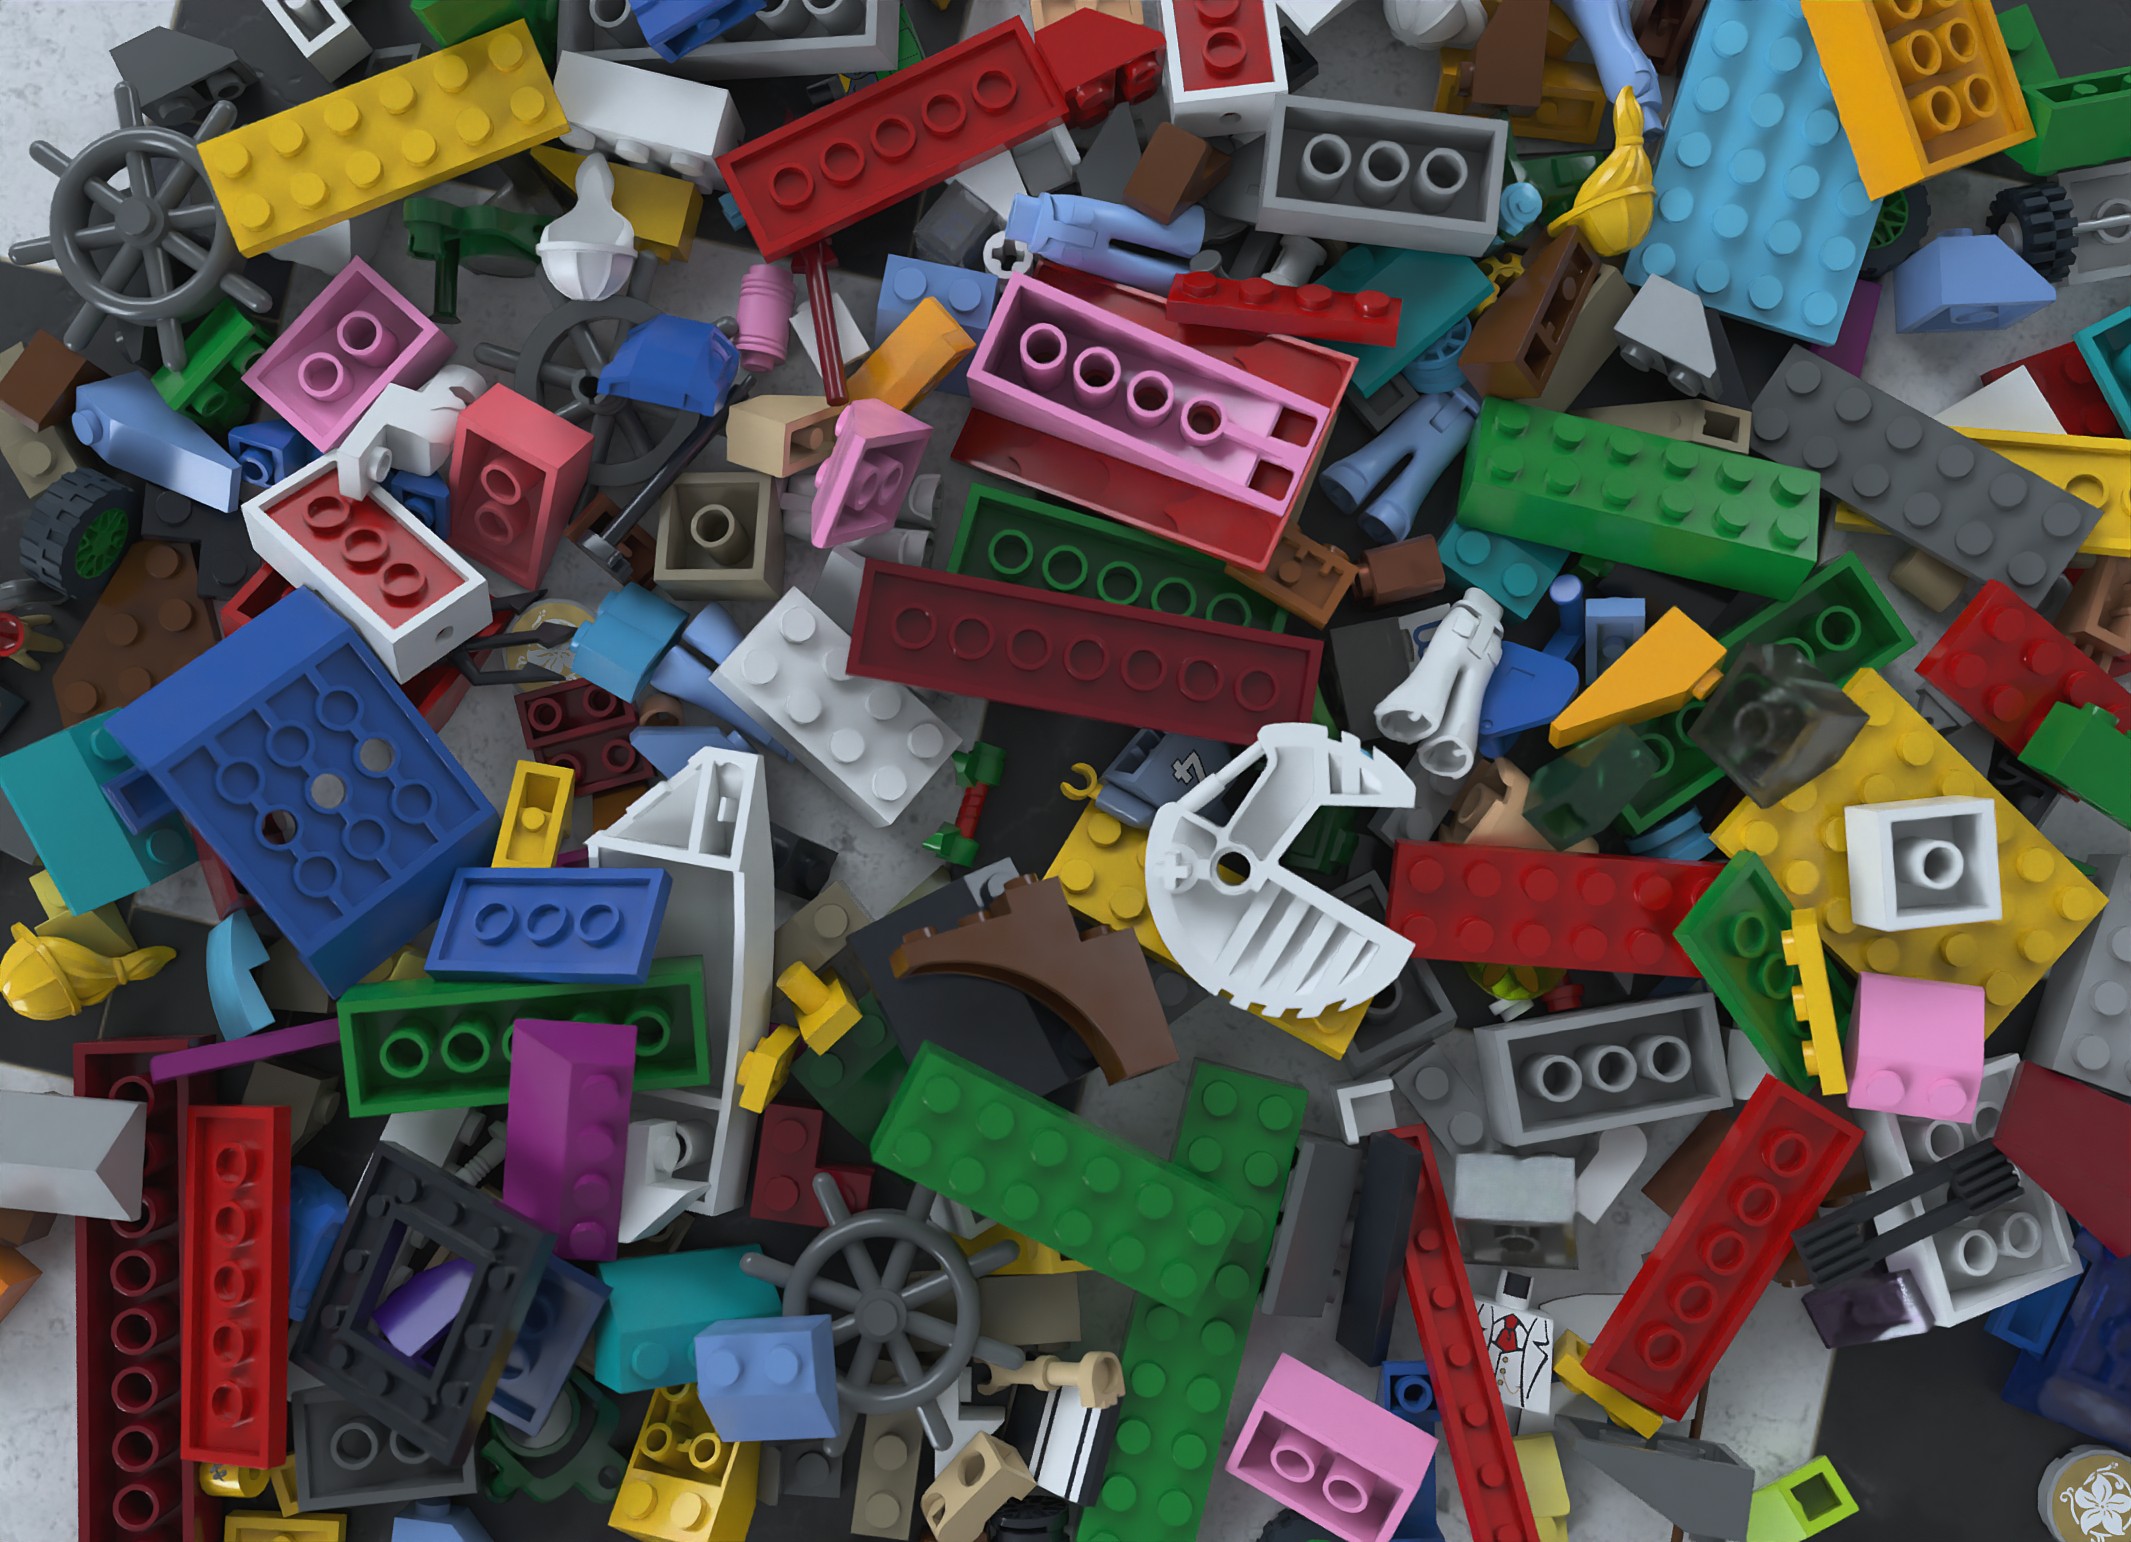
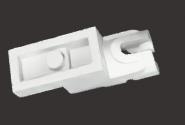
(407, 430)

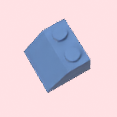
(1966, 286)
(964, 293)
(769, 1378)

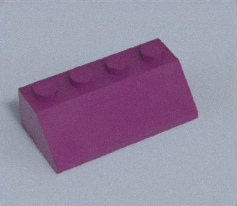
(570, 1131)

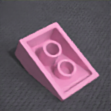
(345, 354)
(866, 473)

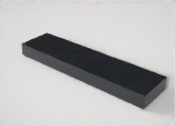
(1379, 1247)

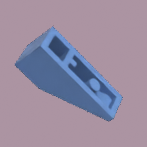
(143, 435)

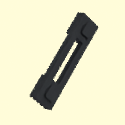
(1834, 1249)

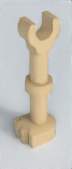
(1096, 1375)

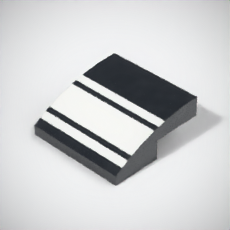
(1062, 1440)

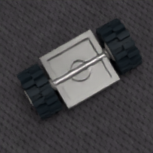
(2070, 226)

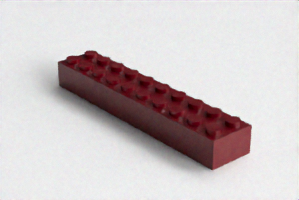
(133, 1316)

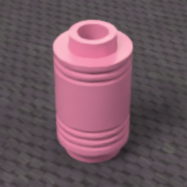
(764, 317)

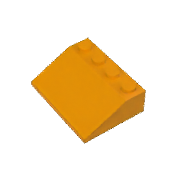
(1918, 85)

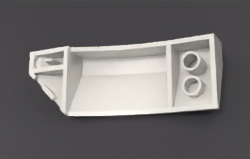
(716, 845)

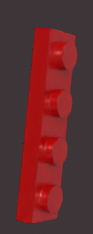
(1285, 310)

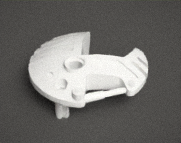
(1274, 933)

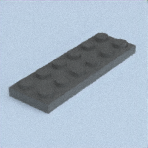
(1919, 477)

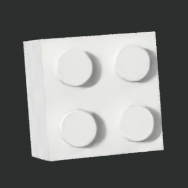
(1923, 862)

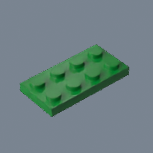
(1740, 953)

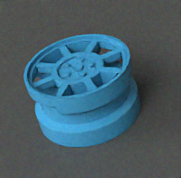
(1436, 367)
(1674, 837)

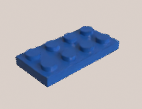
(550, 925)

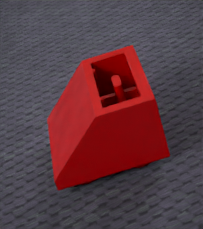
(1101, 63)

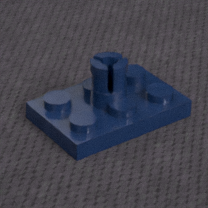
(548, 1344)

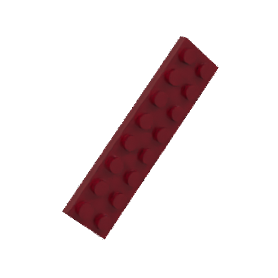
(1078, 655)

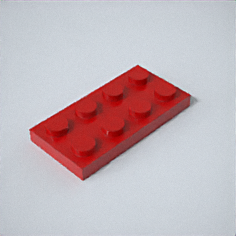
(2011, 669)

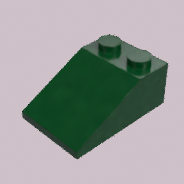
(856, 1074)

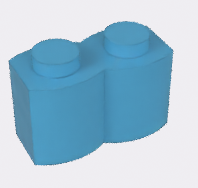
(627, 640)

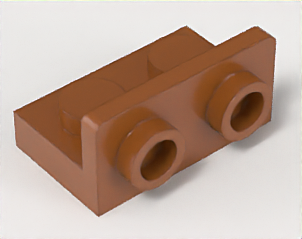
(1302, 576)

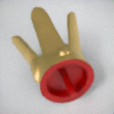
(18, 637)

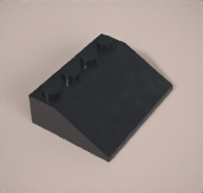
(964, 1012)

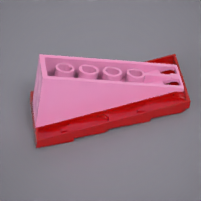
(1190, 422)

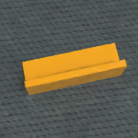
(1569, 102)
(912, 358)

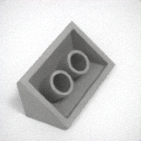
(71, 1154)

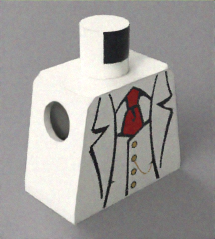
(1518, 1341)

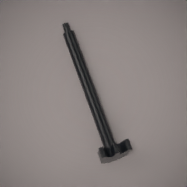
(602, 546)

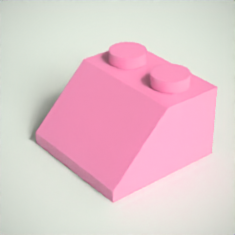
(1915, 1047)

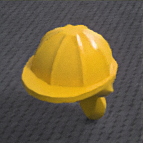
(1618, 197)
(57, 976)

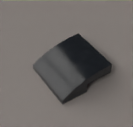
(1662, 591)

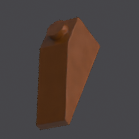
(1506, 61)
(1529, 324)

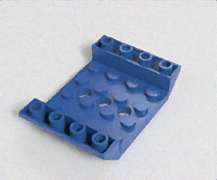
(251, 735)

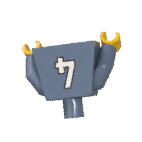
(1153, 772)

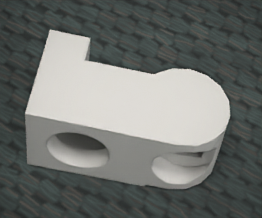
(1606, 1167)

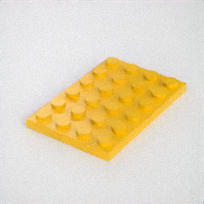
(1903, 759)

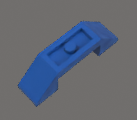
(277, 449)
(1409, 1394)

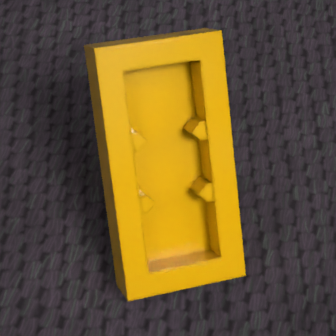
(820, 1004)

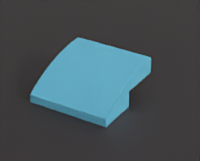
(230, 958)

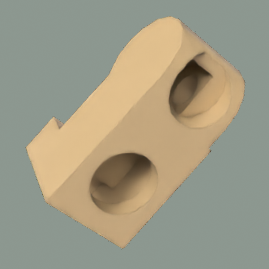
(974, 1488)

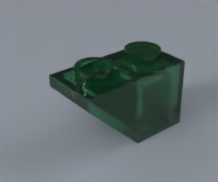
(1588, 786)

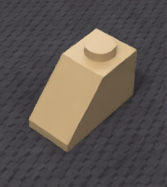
(781, 433)

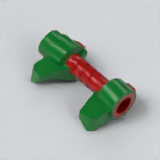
(976, 773)

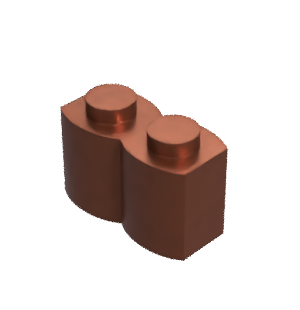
(1397, 574)

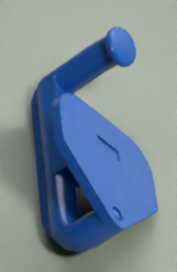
(1530, 684)

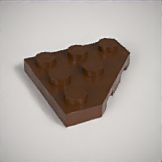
(137, 632)

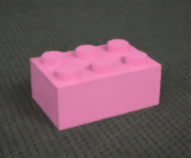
(1331, 1454)

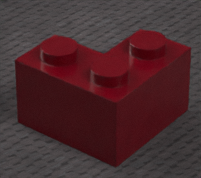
(792, 1158)

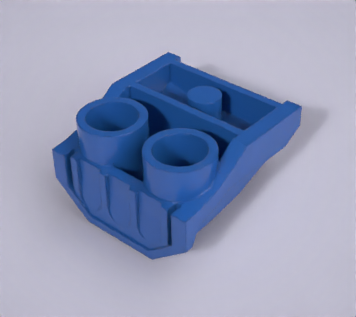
(673, 365)
(315, 1225)

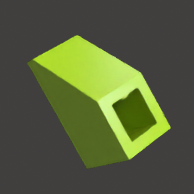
(1799, 1503)

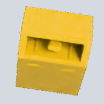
(684, 1477)

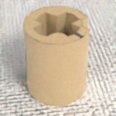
(1927, 579)

